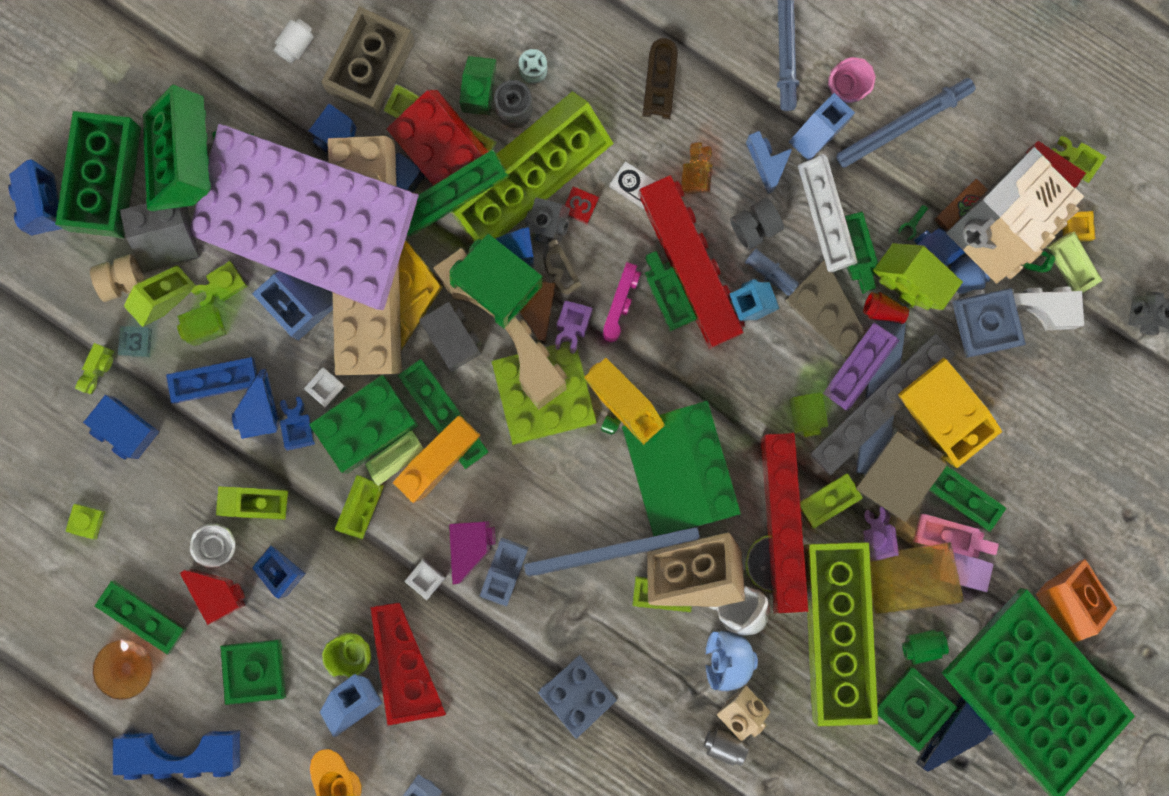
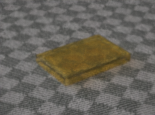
(916, 579)

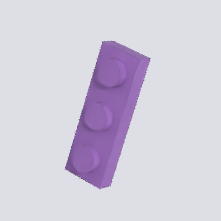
(861, 366)

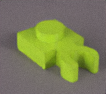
(1082, 157)
(223, 283)
(97, 362)

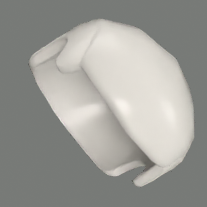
(212, 545)

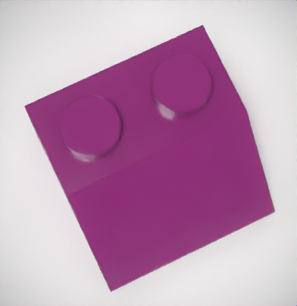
(469, 547)

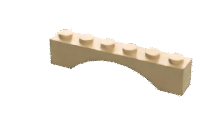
(537, 375)

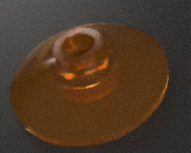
(109, 673)

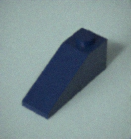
(955, 736)

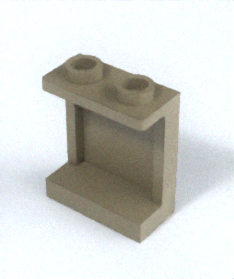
(902, 473)

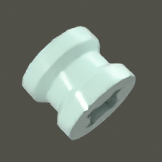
(532, 60)

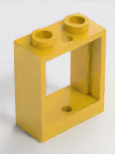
(624, 400)

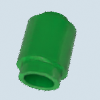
(925, 646)

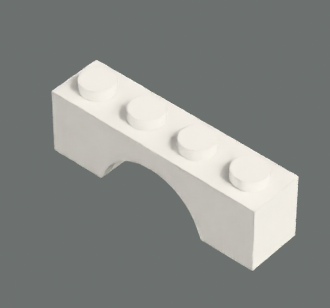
(1054, 309)

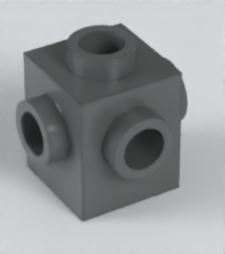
(548, 220)
(1150, 313)

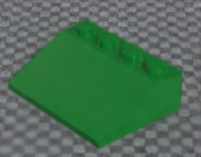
(683, 472)

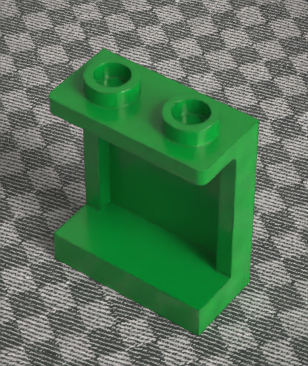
(496, 279)

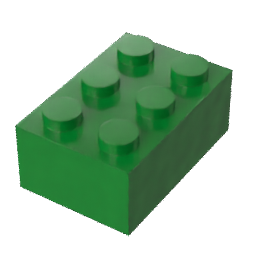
(364, 425)

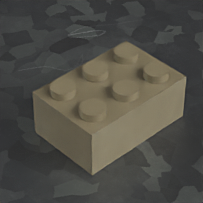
(368, 61)

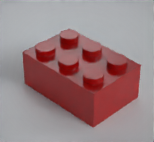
(436, 137)

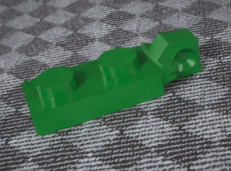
(864, 252)
(668, 293)

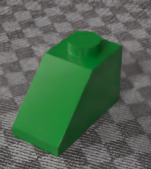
(477, 85)

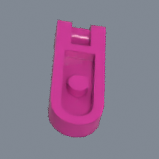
(620, 302)

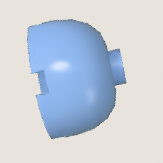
(730, 661)

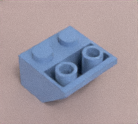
(294, 303)

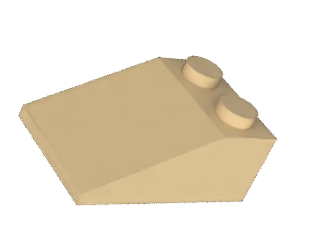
(696, 573)

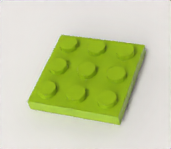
(562, 414)

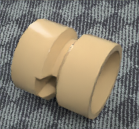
(113, 279)

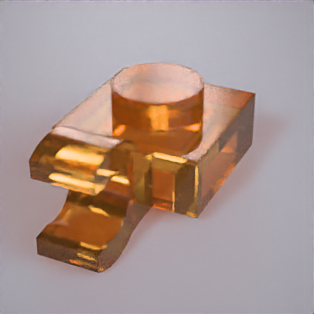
(697, 173)

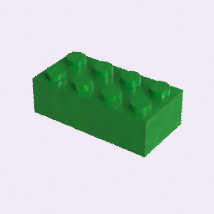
(98, 174)

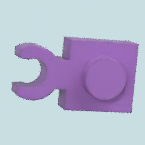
(572, 323)
(881, 536)

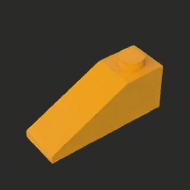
(436, 460)

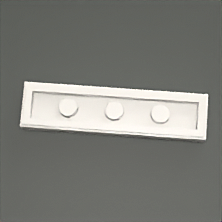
(827, 213)

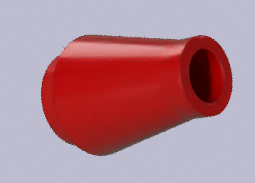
(881, 307)

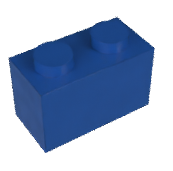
(120, 427)

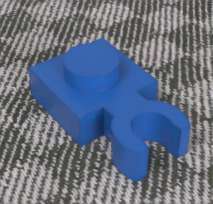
(296, 429)

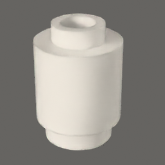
(293, 40)

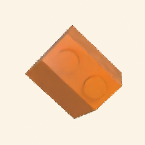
(1077, 601)

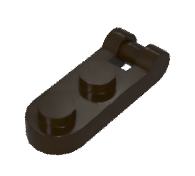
(660, 78)

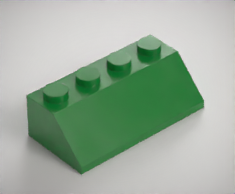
(175, 150)

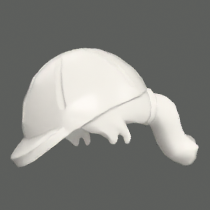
(746, 616)

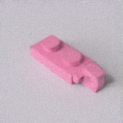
(964, 539)

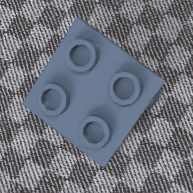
(577, 696)

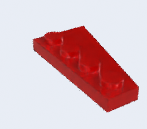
(403, 672)

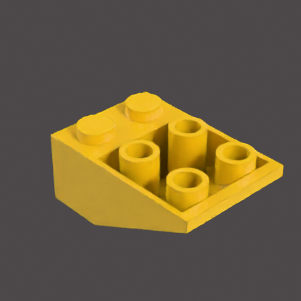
(950, 413)

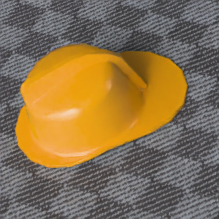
(331, 775)

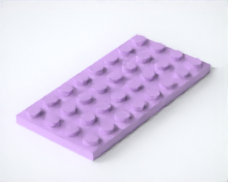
(304, 216)

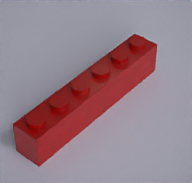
(688, 257)
(784, 523)

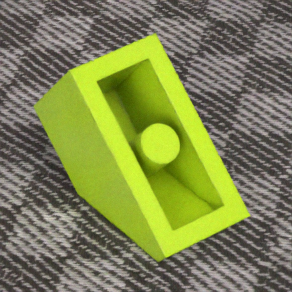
(158, 295)
(251, 503)

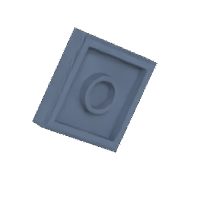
(988, 323)

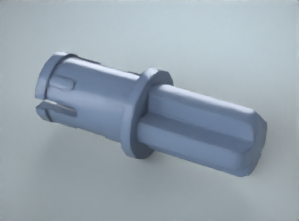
(772, 272)

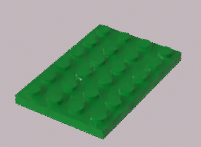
(1038, 694)

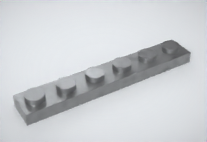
(877, 407)

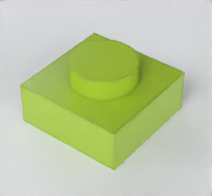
(85, 521)

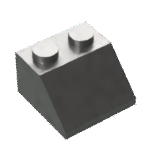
(159, 236)

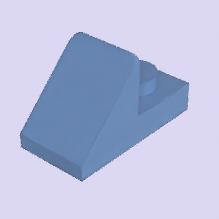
(768, 167)

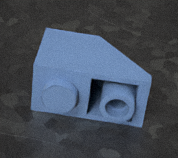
(822, 127)
(349, 703)

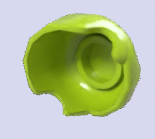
(346, 655)

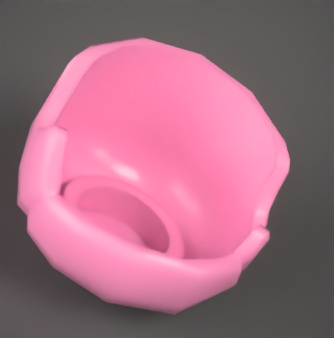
(852, 79)

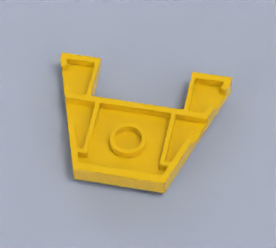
(417, 290)

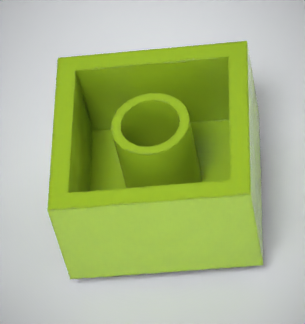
(917, 276)

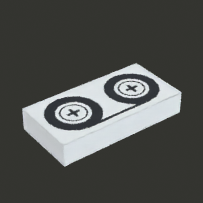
(629, 181)

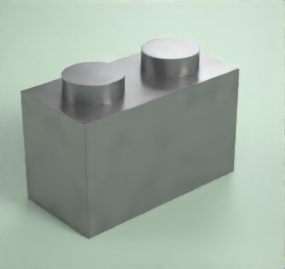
(451, 336)

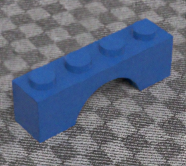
(336, 124)
(142, 755)

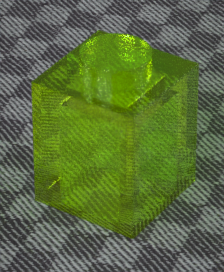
(201, 325)
(808, 414)

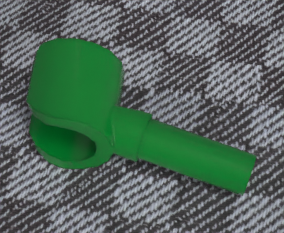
(914, 222)
(610, 425)

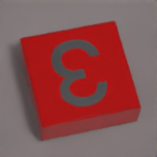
(581, 205)

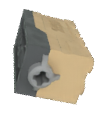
(1016, 217)

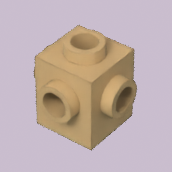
(744, 714)

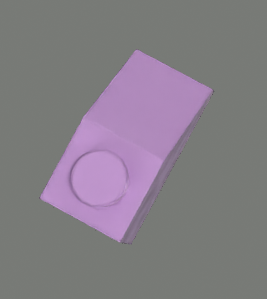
(973, 572)

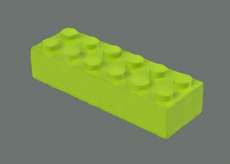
(841, 634)

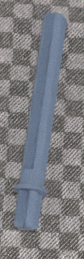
(787, 56)
(940, 102)

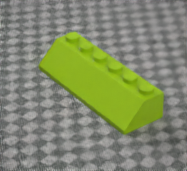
(537, 167)

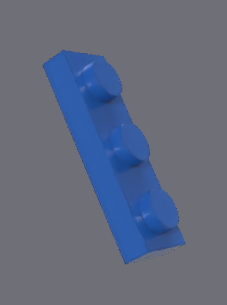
(211, 380)

